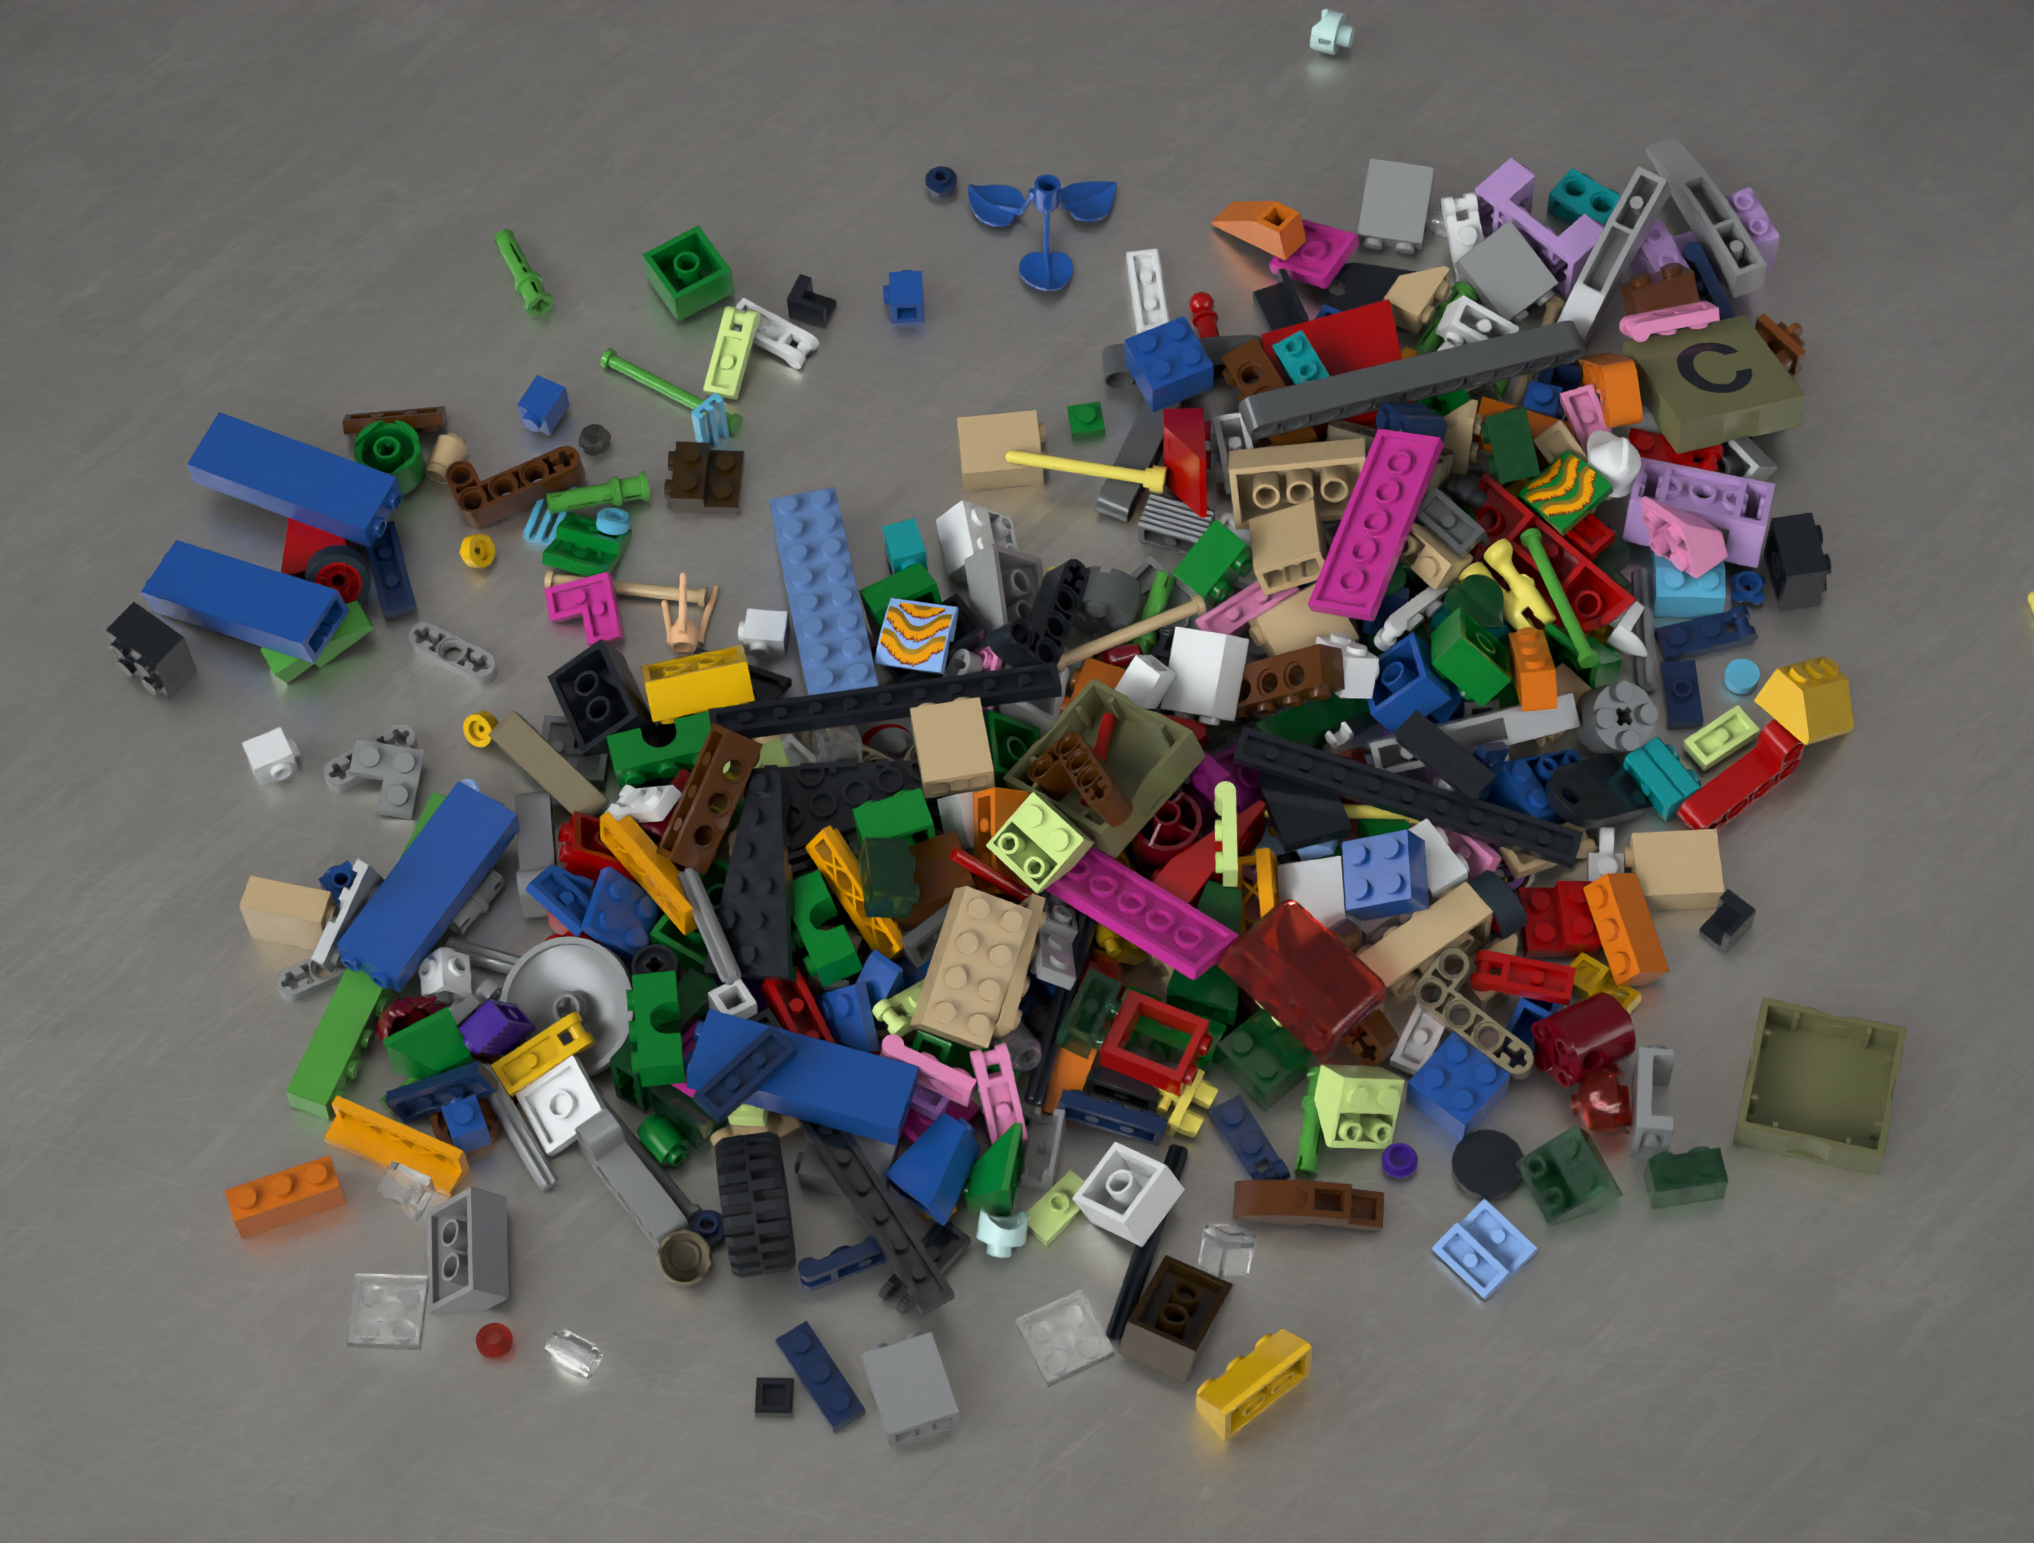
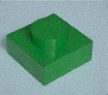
(1086, 421)

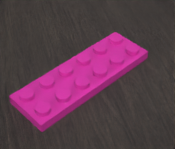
(1375, 524)
(1144, 913)

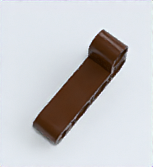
(556, 469)
(1073, 764)
(1378, 1038)

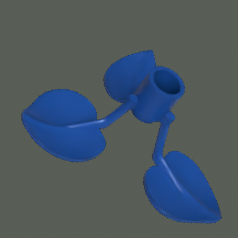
(1000, 203)

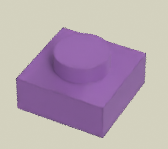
(929, 1102)

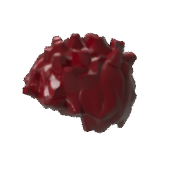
(406, 1013)

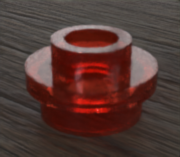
(497, 1350)

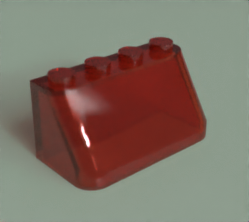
(1305, 978)

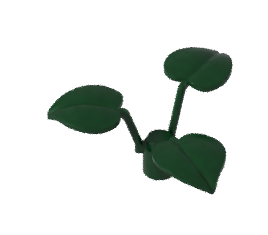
(1476, 595)

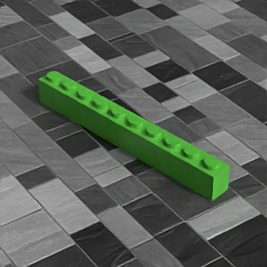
(344, 1028)

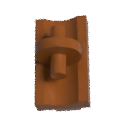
(1783, 341)

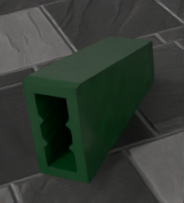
(1313, 719)
(1214, 992)
(693, 1006)

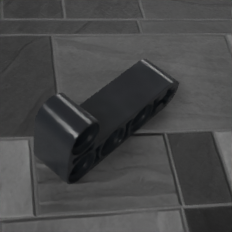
(1050, 620)

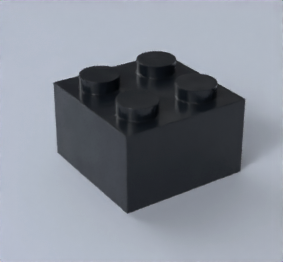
(1796, 561)
(151, 651)

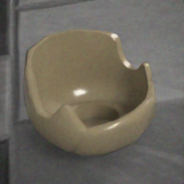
(684, 1257)

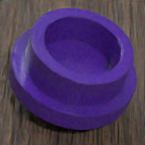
(1399, 1160)

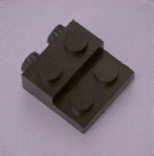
(704, 479)

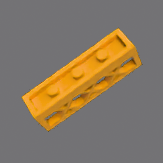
(650, 869)
(843, 875)
(1267, 884)
(384, 1140)

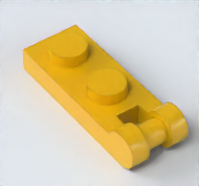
(542, 1054)

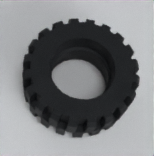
(755, 1204)

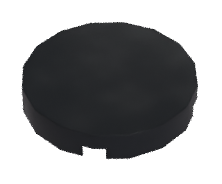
(1486, 1165)

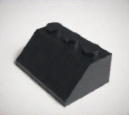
(600, 698)

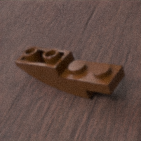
(1308, 1202)

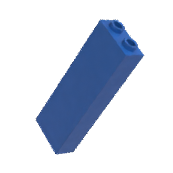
(295, 480)
(245, 601)
(428, 887)
(819, 1085)

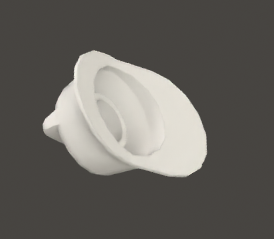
(1614, 460)

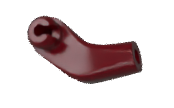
(1119, 656)

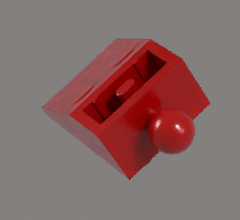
(1187, 456)

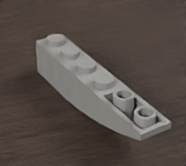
(1710, 217)
(1615, 250)
(1498, 725)

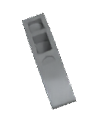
(1055, 951)

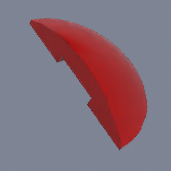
(1589, 590)

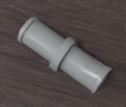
(478, 902)

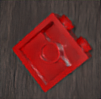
(583, 849)
(1558, 921)

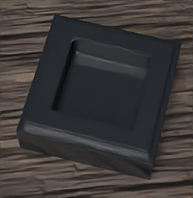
(774, 1397)

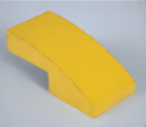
(1596, 977)

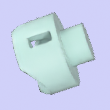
(1332, 31)
(1002, 1232)

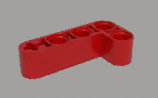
(1744, 781)

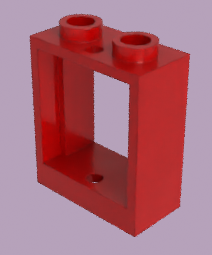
(1170, 1080)

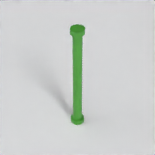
(610, 359)
(1532, 539)

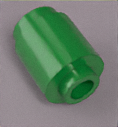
(663, 1140)

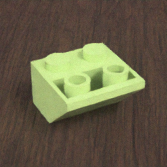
(1039, 843)
(1358, 1105)

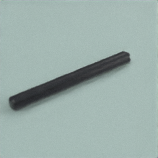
(1061, 1003)
(1141, 1260)

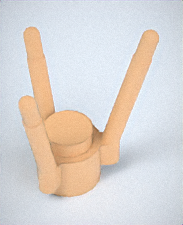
(684, 635)

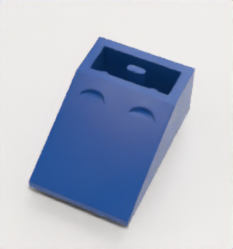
(1523, 782)

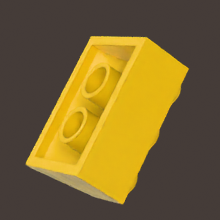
(697, 683)
(1809, 699)
(1254, 1382)

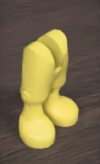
(1522, 588)

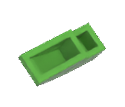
(351, 629)

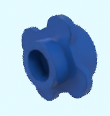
(1751, 580)

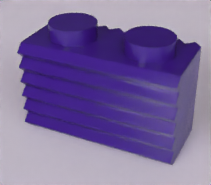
(496, 1028)

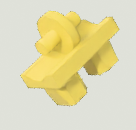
(1182, 1119)

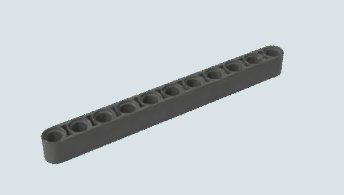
(1411, 379)

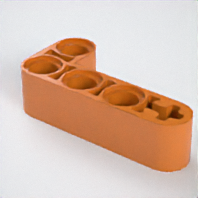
(1618, 387)

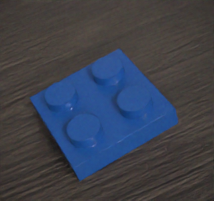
(620, 914)

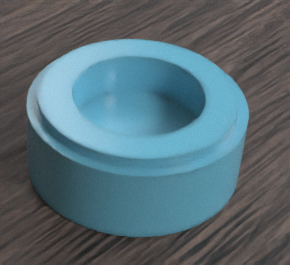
(613, 521)
(1741, 676)

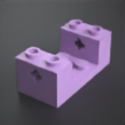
(1509, 196)
(1663, 249)
(1730, 504)

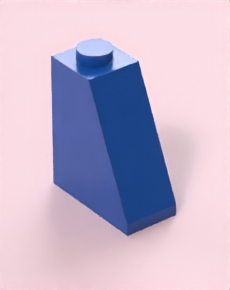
(936, 1167)

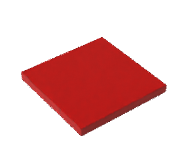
(1345, 344)

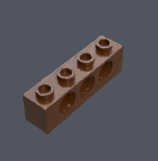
(1251, 362)
(1290, 680)
(693, 806)

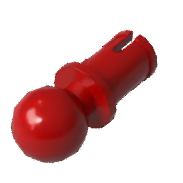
(1204, 318)

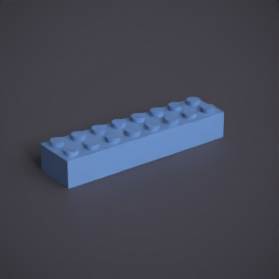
(822, 592)

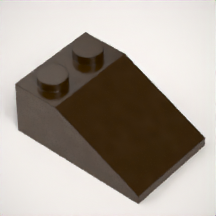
(1174, 1318)

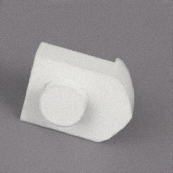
(1621, 636)

